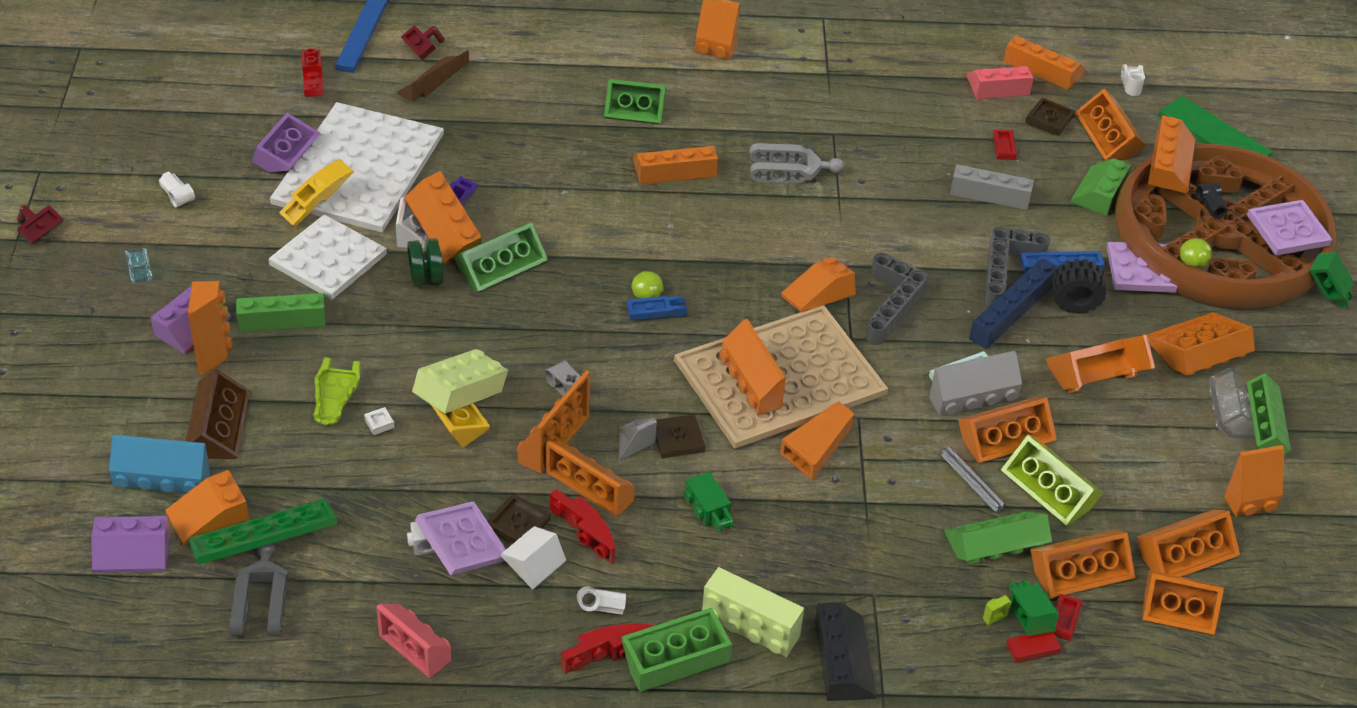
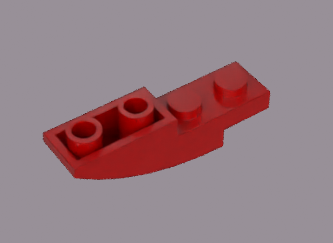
(312, 73)
(590, 526)
(597, 645)

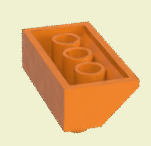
(1043, 62)
(1110, 127)
(1172, 155)
(676, 164)
(442, 216)
(209, 325)
(753, 368)
(1004, 428)
(588, 477)
(1190, 544)
(1083, 563)

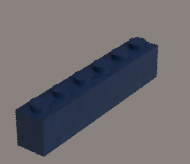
(1012, 304)

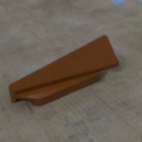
(434, 76)

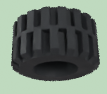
(1079, 286)

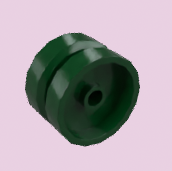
(429, 262)

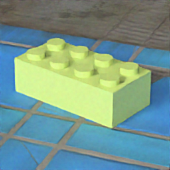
(460, 380)
(753, 611)

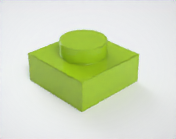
(996, 609)

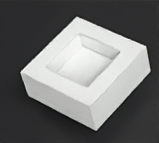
(379, 421)

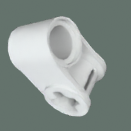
(1133, 79)

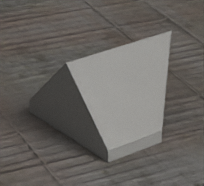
(636, 436)

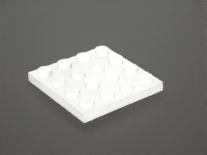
(327, 256)

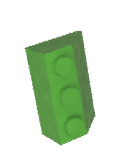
(635, 101)
(1101, 186)

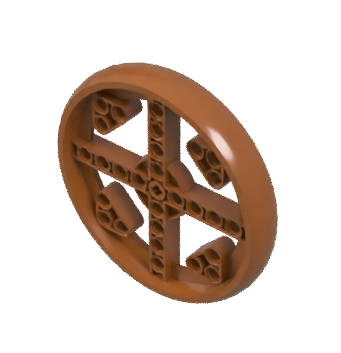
(1227, 281)

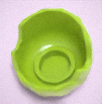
(1196, 252)
(647, 285)

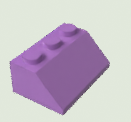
(284, 144)
(173, 325)
(130, 544)

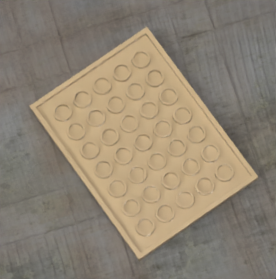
(818, 369)

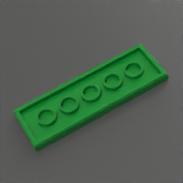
(1209, 128)
(262, 531)

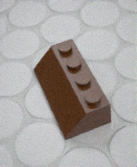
(219, 415)

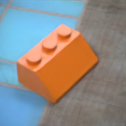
(1182, 602)

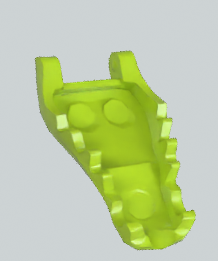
(334, 390)

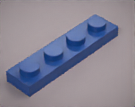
(1028, 260)

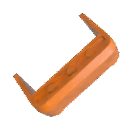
(1101, 362)

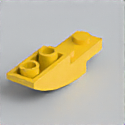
(314, 190)

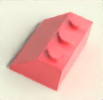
(1001, 82)
(413, 638)

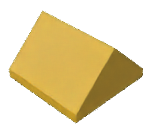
(464, 423)

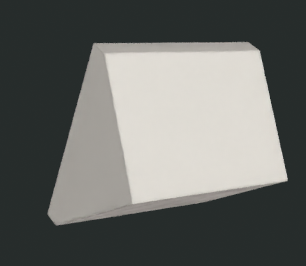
(408, 226)
(535, 555)

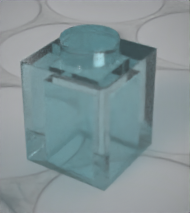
(138, 265)

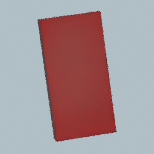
(1004, 144)
(1068, 614)
(1033, 647)

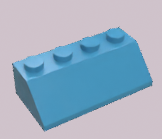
(157, 464)

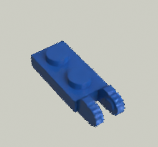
(656, 307)

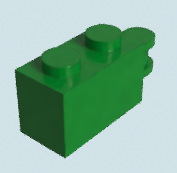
(1332, 278)
(708, 501)
(1033, 608)

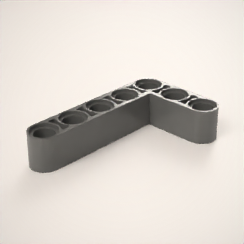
(1007, 242)
(909, 286)

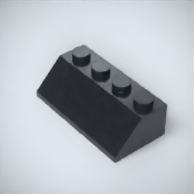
(843, 653)

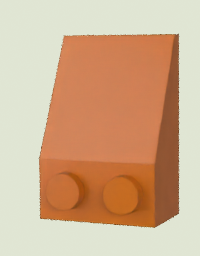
(718, 28)
(821, 285)
(1256, 481)
(208, 507)

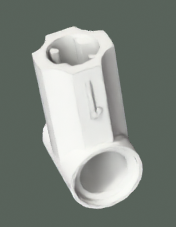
(177, 191)
(604, 600)

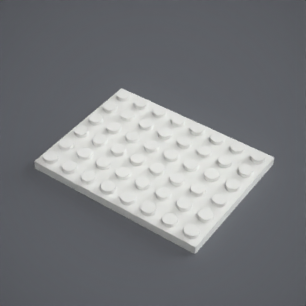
(381, 152)

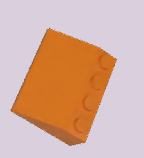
(1202, 342)
(557, 425)

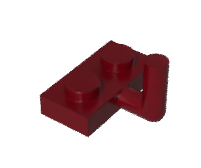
(420, 42)
(38, 224)

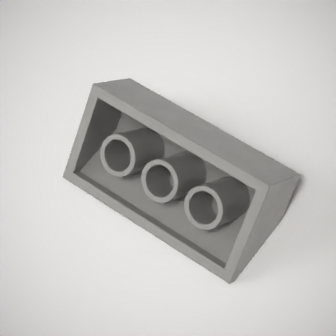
(991, 187)
(976, 383)

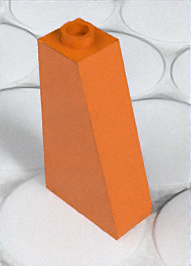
(817, 439)

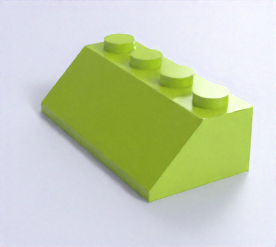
(1051, 480)

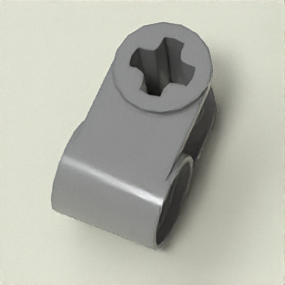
(561, 377)

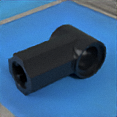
(1212, 197)

